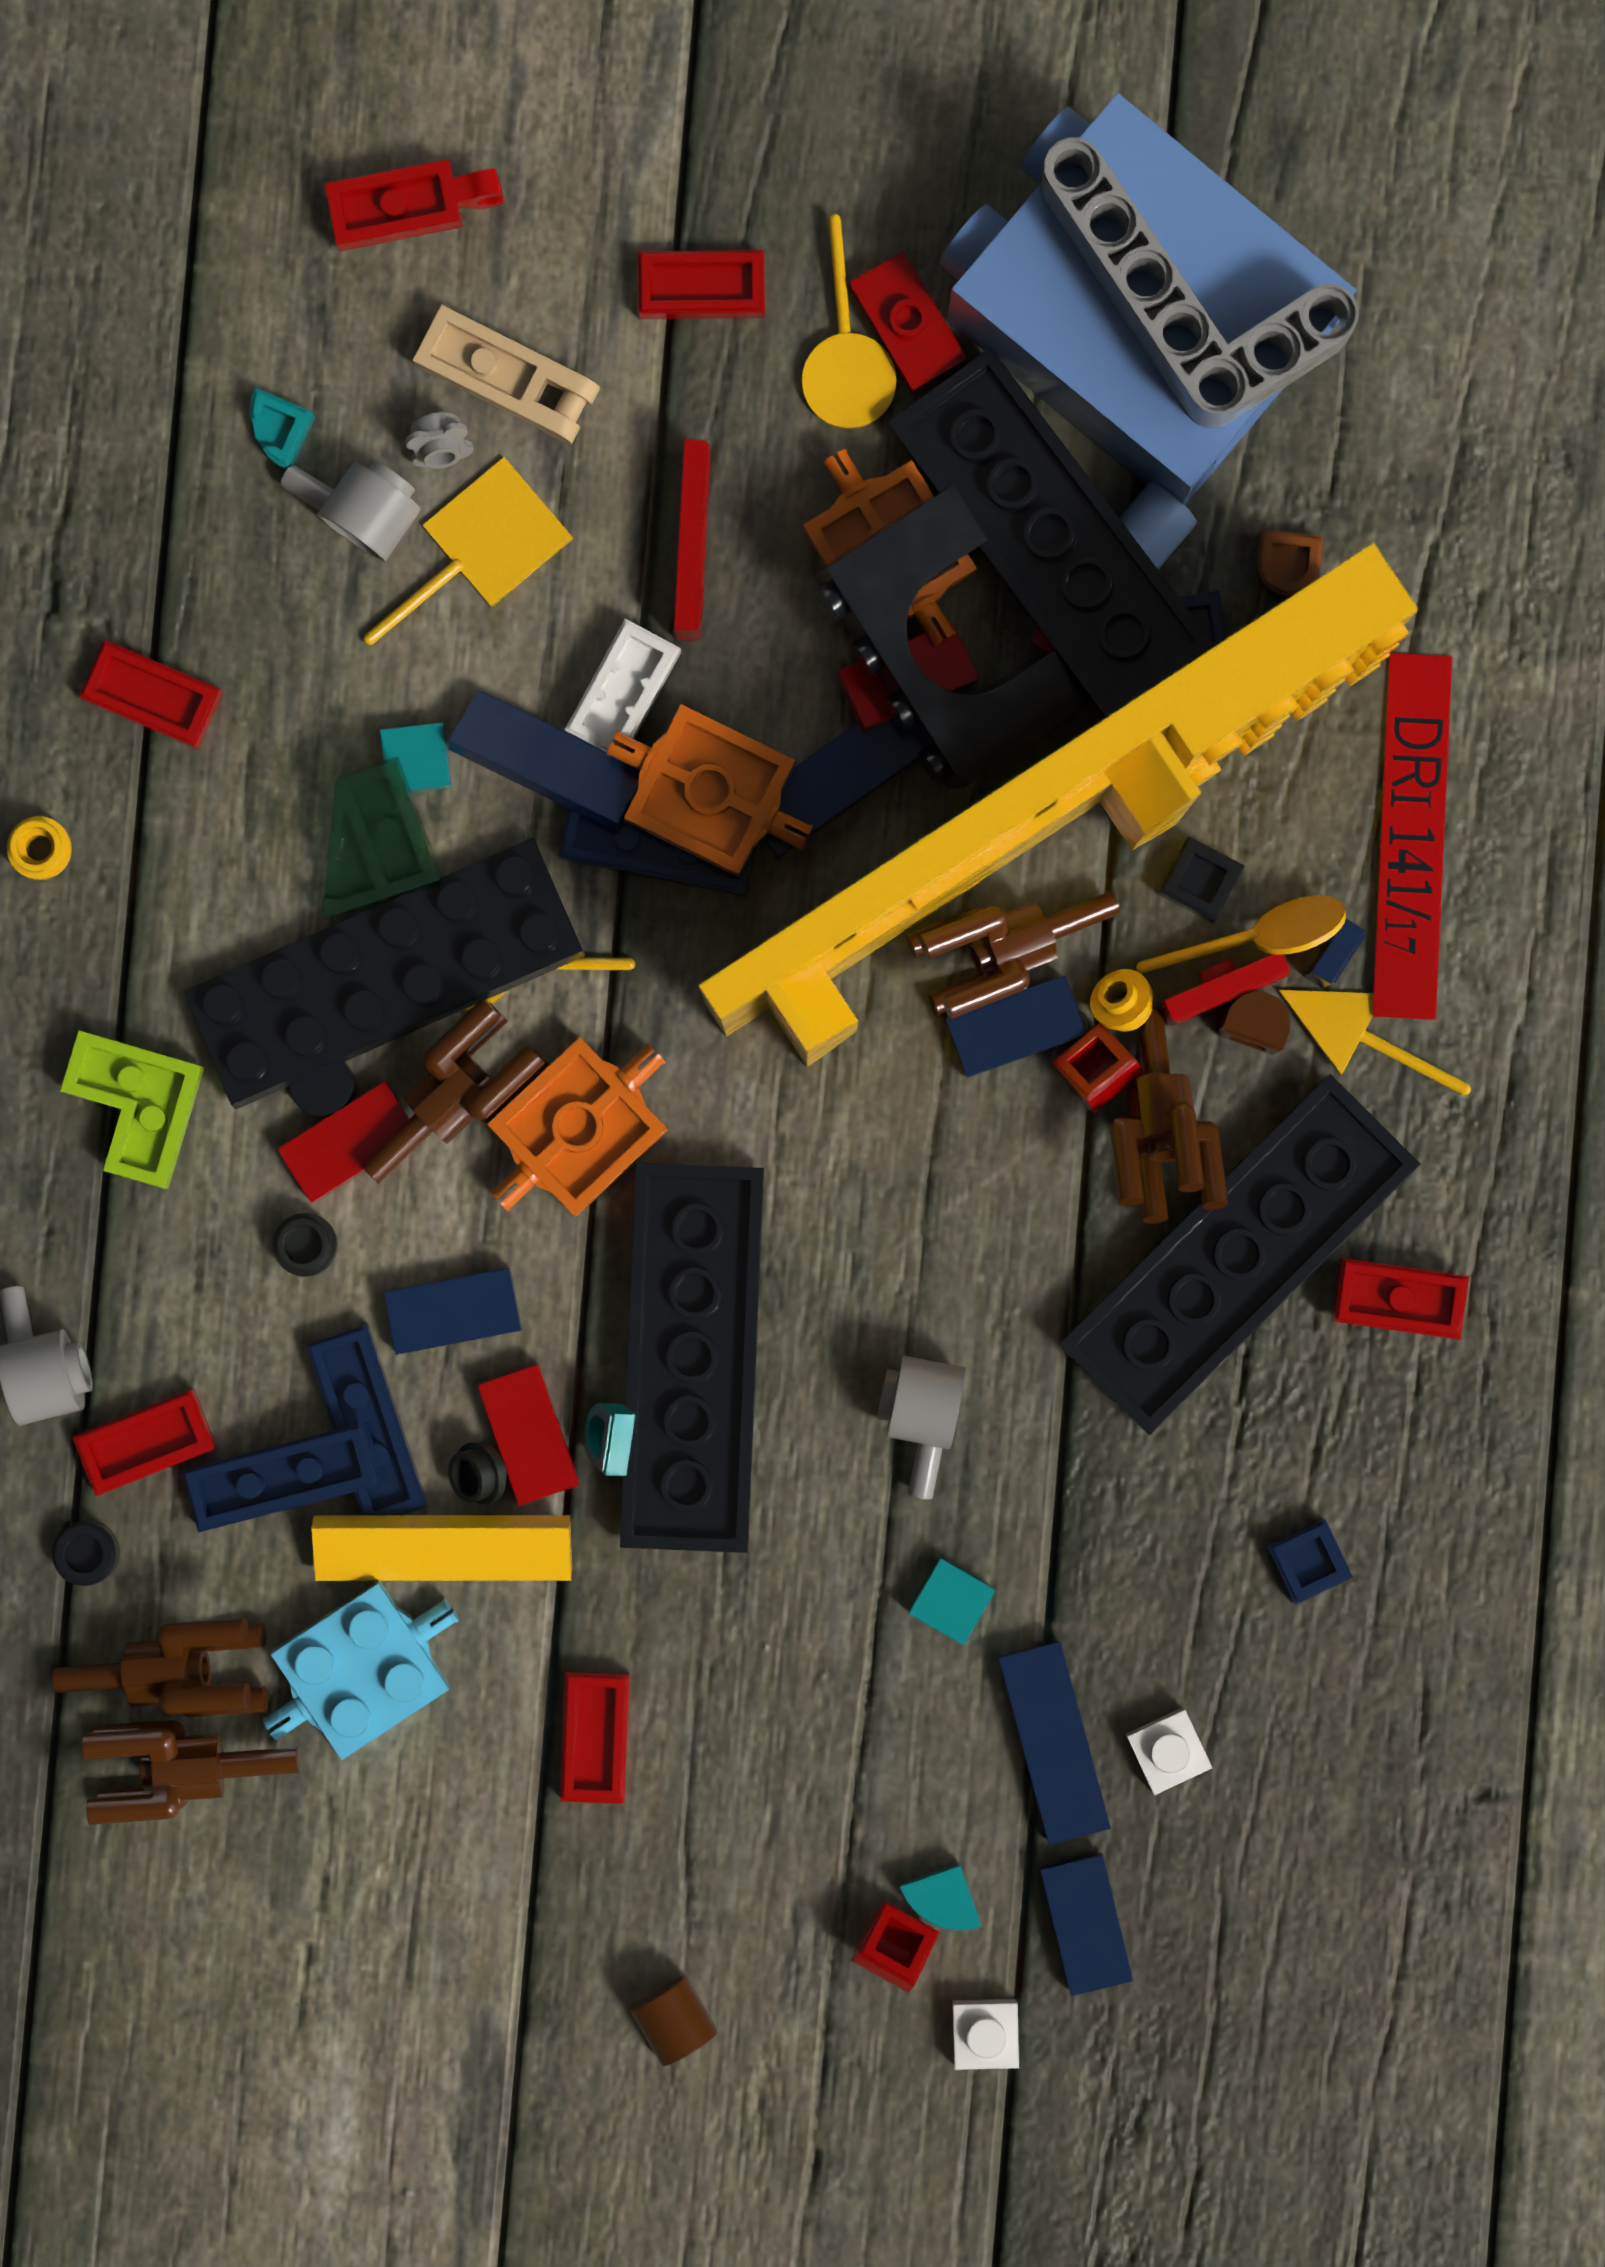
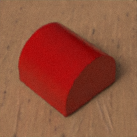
(1097, 1068)
(895, 1946)

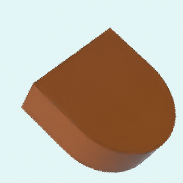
(1287, 561)

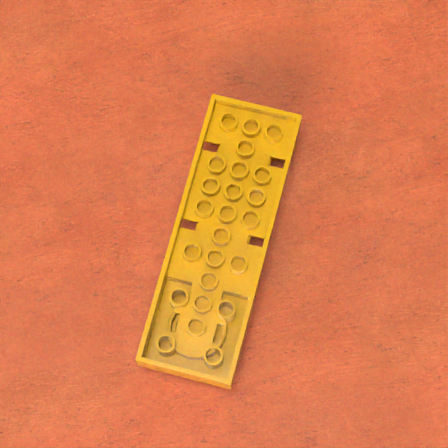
(1135, 763)

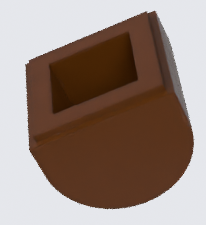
(1256, 1022)
(674, 2021)

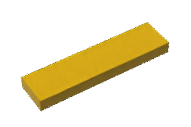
(442, 1547)

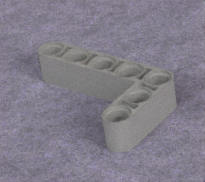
(1176, 303)

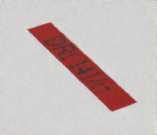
(1412, 836)

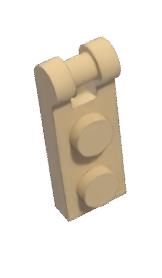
(504, 373)

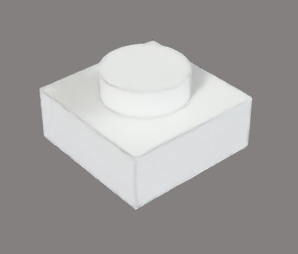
(1168, 1751)
(985, 2034)

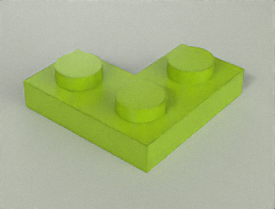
(153, 1097)

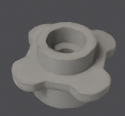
(438, 441)

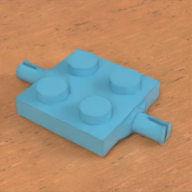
(360, 1669)

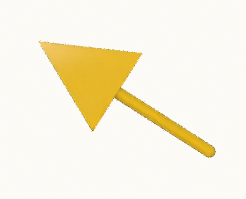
(1340, 1022)

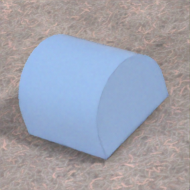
(1158, 522)

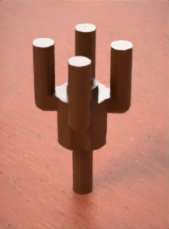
(1002, 947)
(457, 1088)
(1164, 1130)
(176, 1670)
(172, 1769)

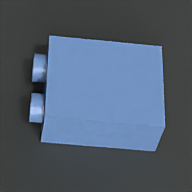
(1064, 338)

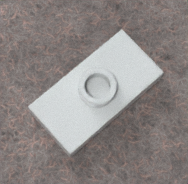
(623, 686)

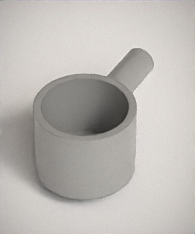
(366, 507)
(42, 1372)
(922, 1409)

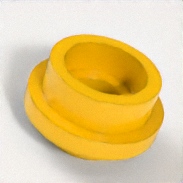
(25, 834)
(1131, 1010)

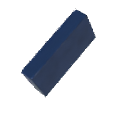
(1016, 1027)
(453, 1311)
(1086, 1924)

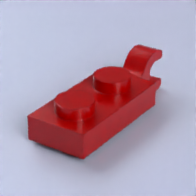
(407, 203)

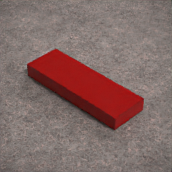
(692, 540)

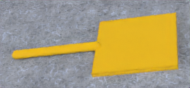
(493, 535)

